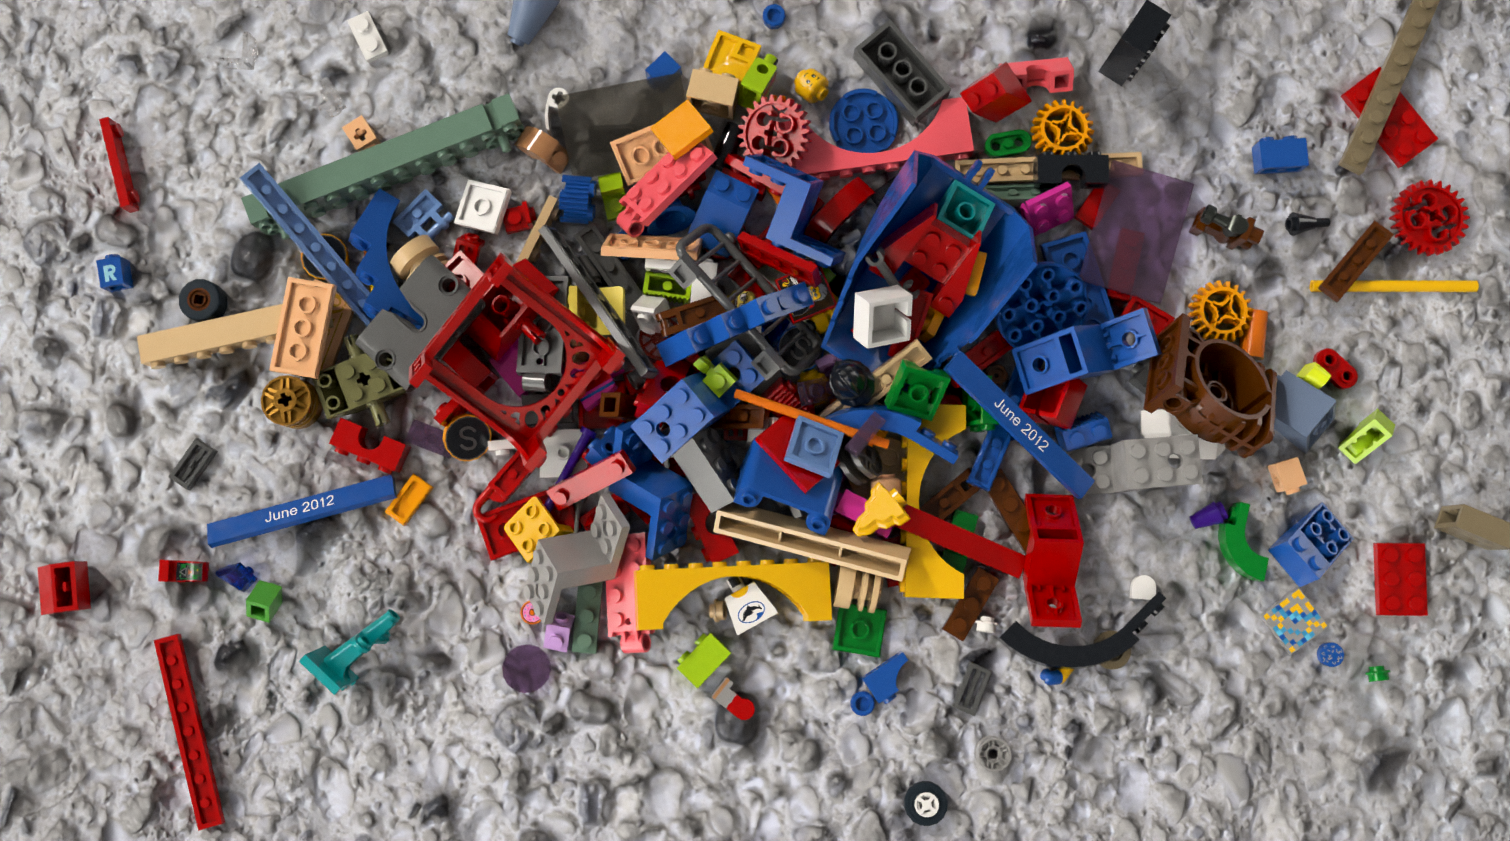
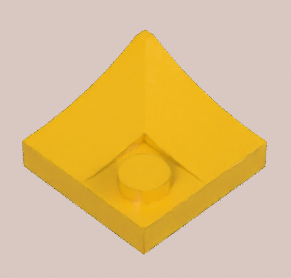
(731, 55)

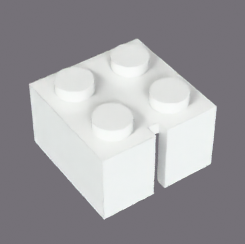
(876, 318)

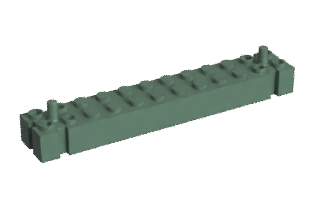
(395, 161)

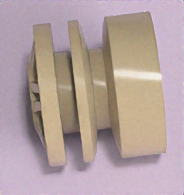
(413, 253)
(857, 585)

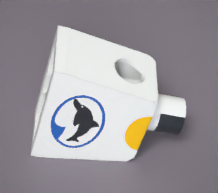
(747, 605)

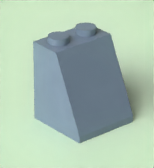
(1302, 411)

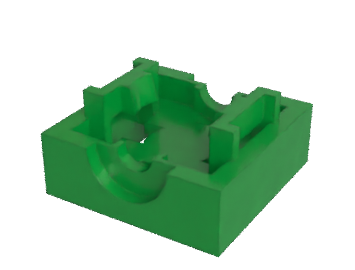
(917, 400)

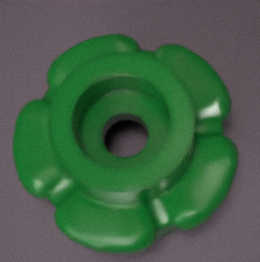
(1377, 673)

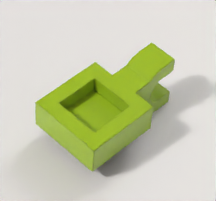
(718, 378)

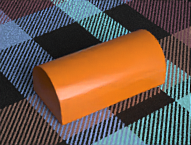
(1255, 337)

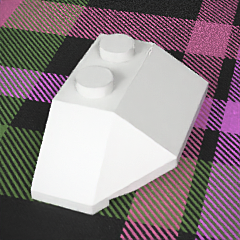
(1164, 424)

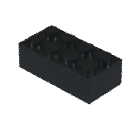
(1136, 43)

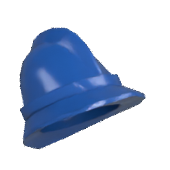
(672, 219)

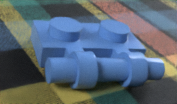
(419, 213)

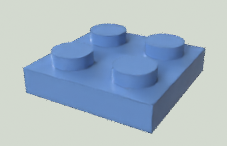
(814, 446)

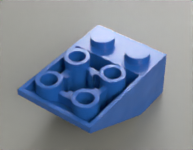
(1311, 545)

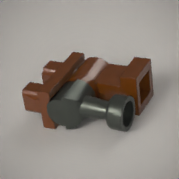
(1231, 230)

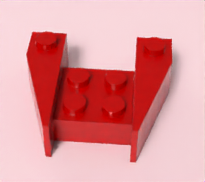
(935, 251)

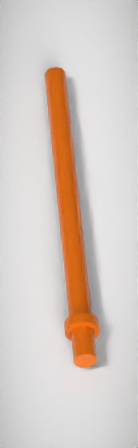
(794, 413)

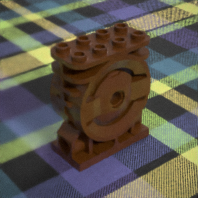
(1212, 389)

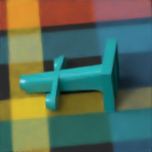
(334, 667)

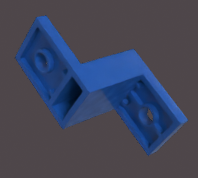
(794, 210)
(1086, 351)
(693, 405)
(655, 492)

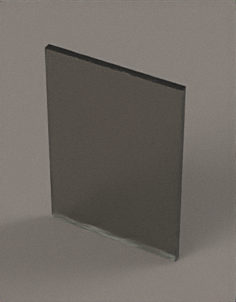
(607, 113)

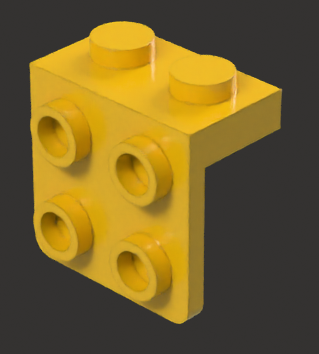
(531, 524)

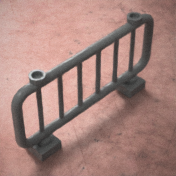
(687, 270)

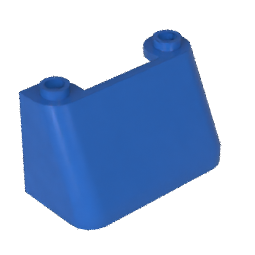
(763, 477)

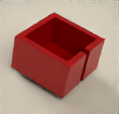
(1056, 404)

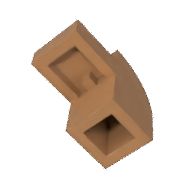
(543, 148)

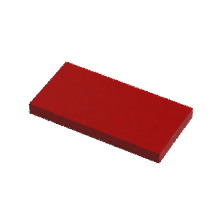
(494, 535)

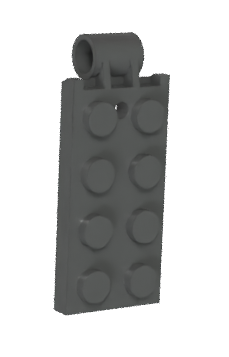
(552, 350)

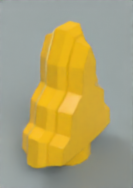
(881, 511)

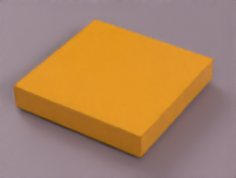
(681, 129)

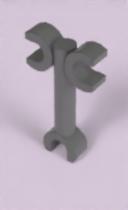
(887, 273)

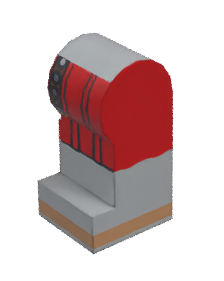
(739, 706)

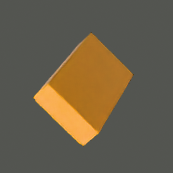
(409, 499)

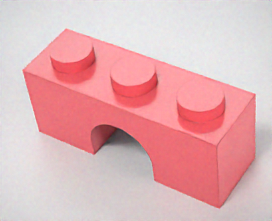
(1053, 74)

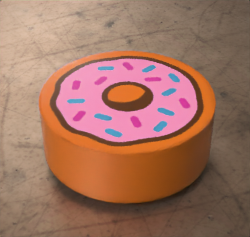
(528, 615)

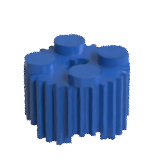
(577, 199)

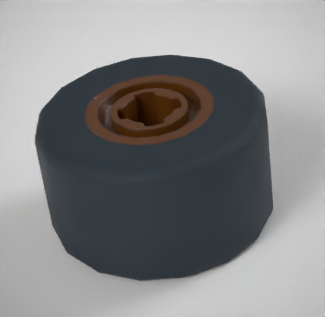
(211, 304)

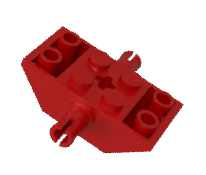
(507, 316)

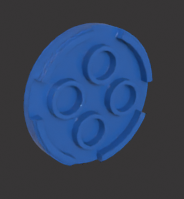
(863, 122)

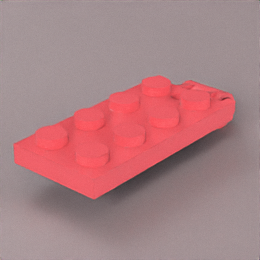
(661, 187)
(621, 597)

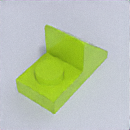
(612, 191)

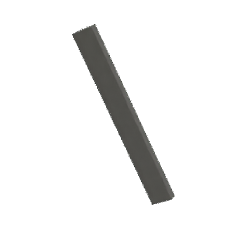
(599, 302)

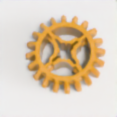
(1053, 128)
(1236, 319)

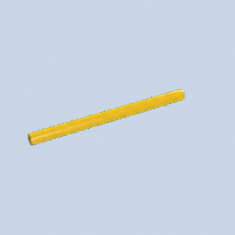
(1407, 286)

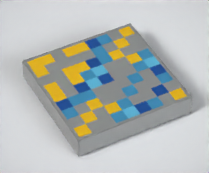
(1293, 620)

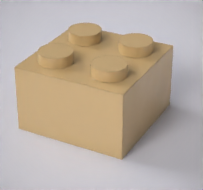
(713, 93)

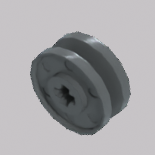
(860, 469)

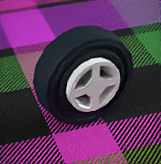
(932, 810)

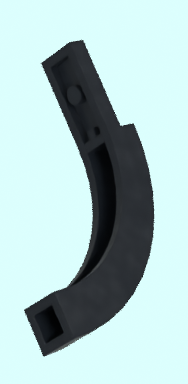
(1078, 657)

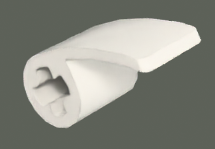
(551, 107)

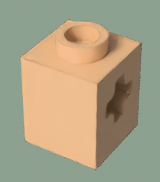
(356, 130)
(1287, 475)

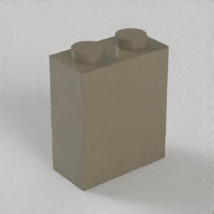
(1474, 527)

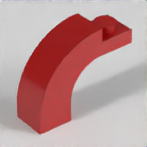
(839, 209)

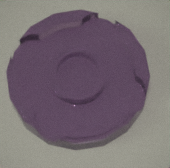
(526, 668)

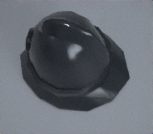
(852, 382)

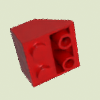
(64, 587)

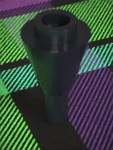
(1300, 223)

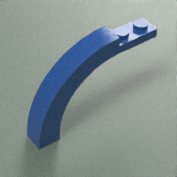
(900, 424)

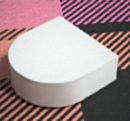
(1142, 588)

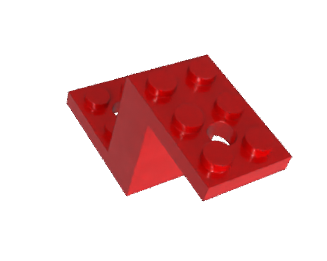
(471, 370)
(1052, 560)

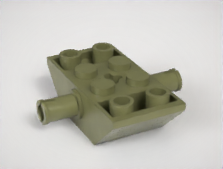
(343, 386)

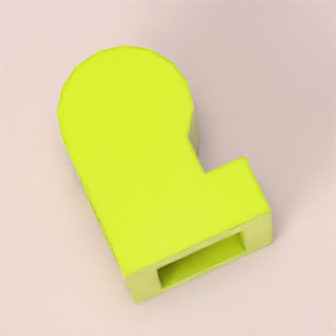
(1314, 375)

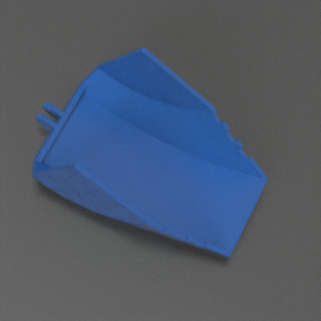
(1008, 262)

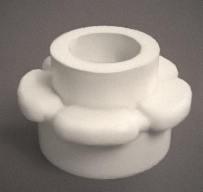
(986, 624)

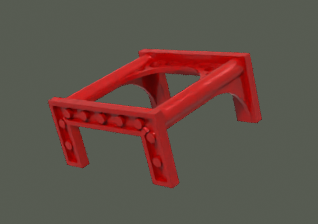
(603, 354)

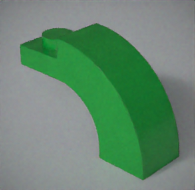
(1235, 547)

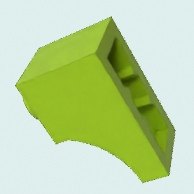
(1367, 436)

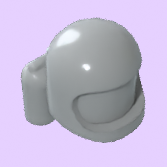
(848, 244)

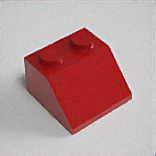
(996, 94)

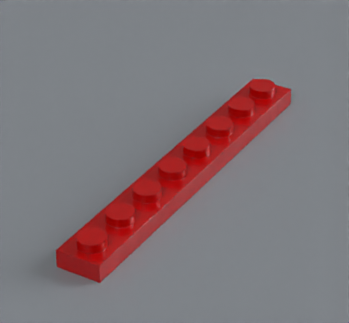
(189, 731)

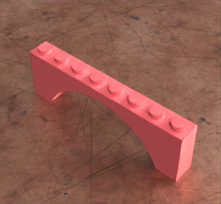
(945, 137)

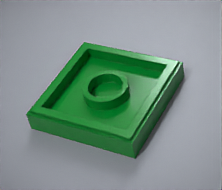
(859, 631)

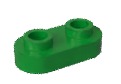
(1006, 143)

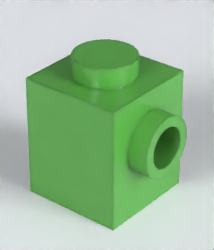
(264, 601)

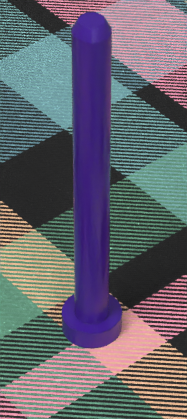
(572, 461)

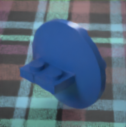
(1043, 304)

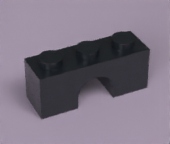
(1091, 169)

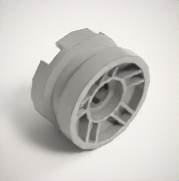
(1002, 750)

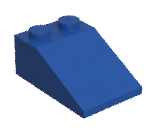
(725, 205)

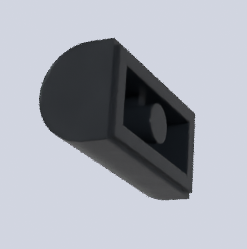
(727, 144)

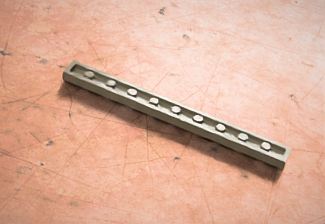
(1388, 85)

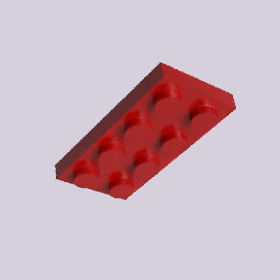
(1404, 131)

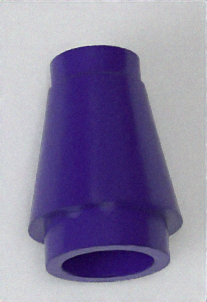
(1209, 515)

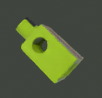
(758, 81)

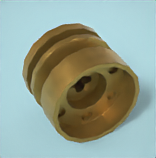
(302, 409)

